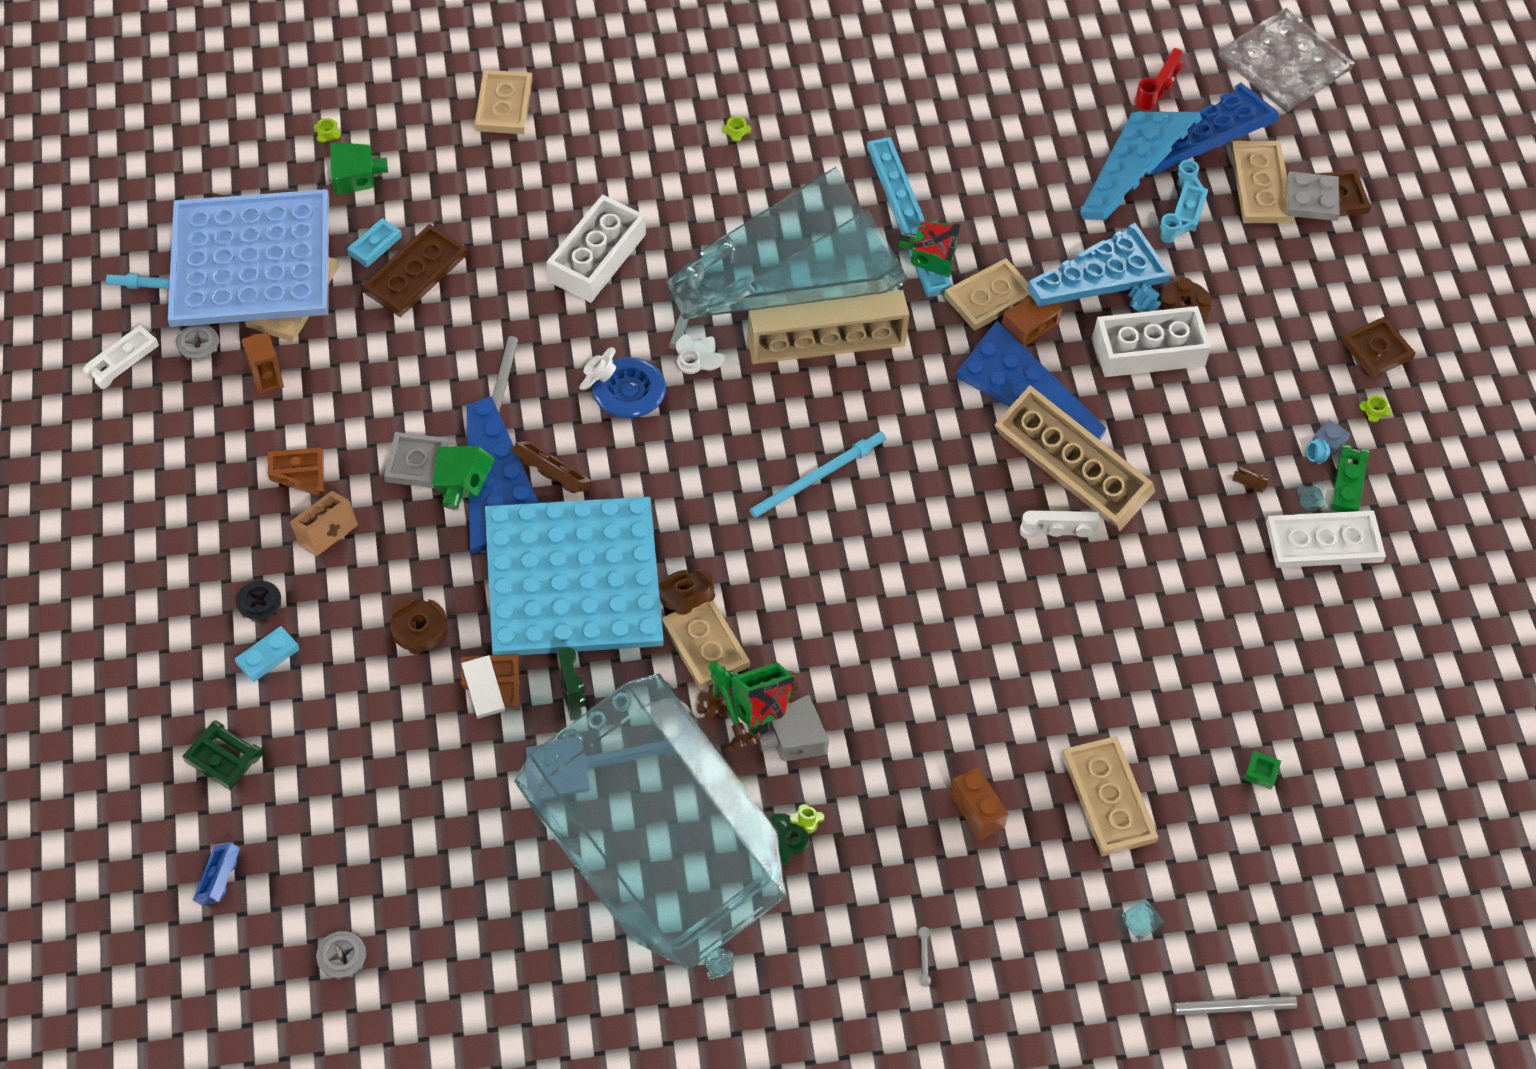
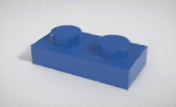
(216, 874)

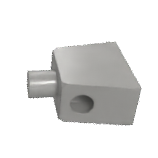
(797, 733)

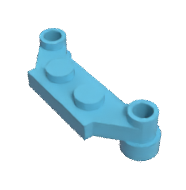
(1188, 206)

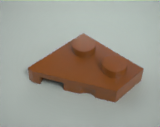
(298, 469)
(507, 676)

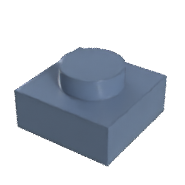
(1333, 435)

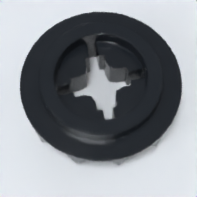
(258, 590)

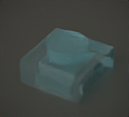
(1142, 919)

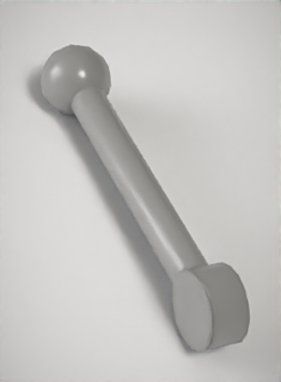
(924, 934)

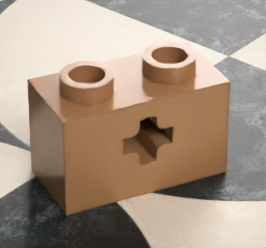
(324, 523)

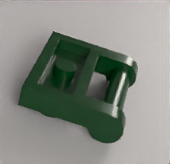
(571, 683)
(217, 761)

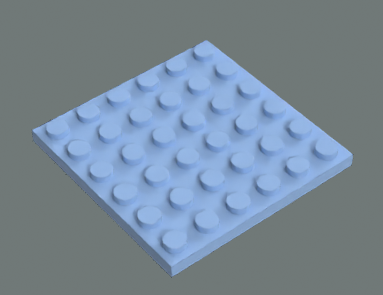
(249, 258)

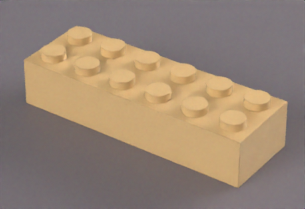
(828, 327)
(1075, 458)

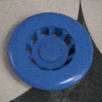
(628, 395)

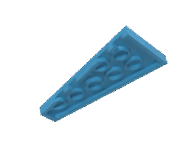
(1137, 152)
(1102, 269)

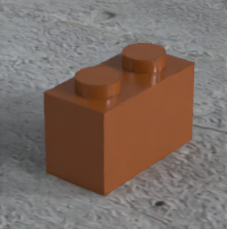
(1030, 321)
(263, 362)
(978, 803)

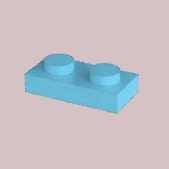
(374, 242)
(267, 654)

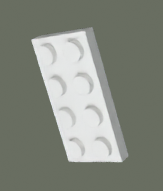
(1325, 539)

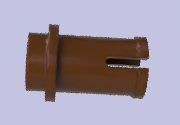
(1251, 479)

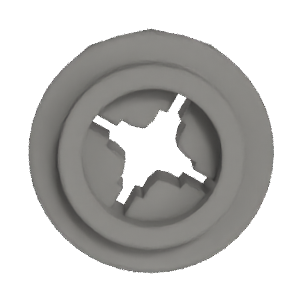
(187, 339)
(347, 943)

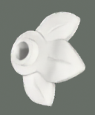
(700, 353)
(599, 368)

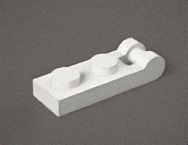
(120, 356)
(1059, 523)

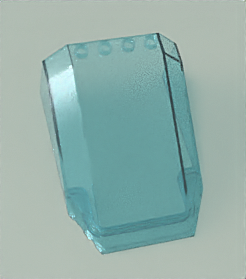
(792, 254)
(657, 822)

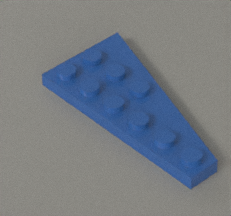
(1221, 123)
(1006, 369)
(506, 480)

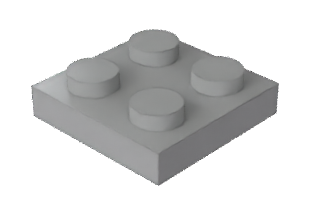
(1313, 196)
(413, 459)

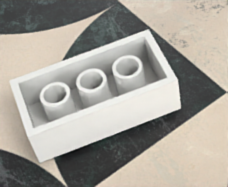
(596, 248)
(1151, 341)

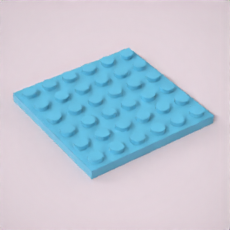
(573, 576)

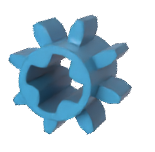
(1144, 298)

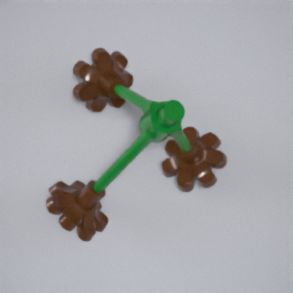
(718, 702)

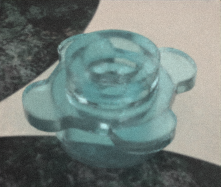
(1308, 502)
(719, 963)

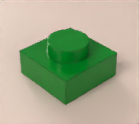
(1262, 770)

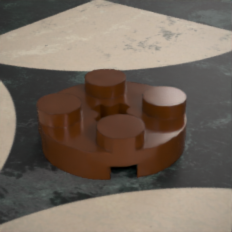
(1186, 291)
(686, 591)
(418, 639)

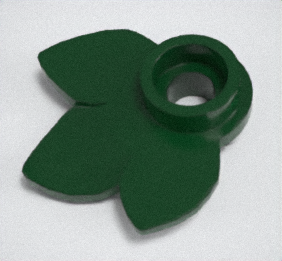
(786, 831)

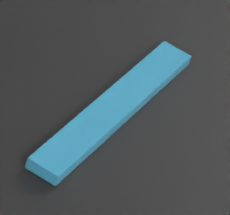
(903, 204)

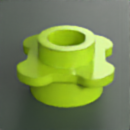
(736, 128)
(327, 130)
(1378, 403)
(807, 818)

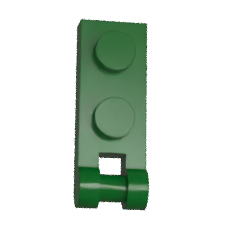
(1349, 479)

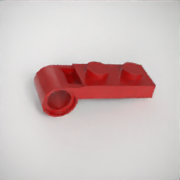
(1152, 89)

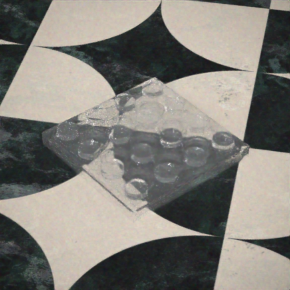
(1286, 59)

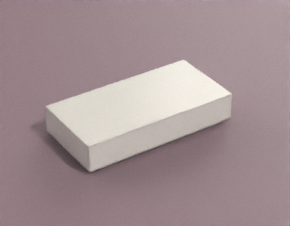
(483, 687)

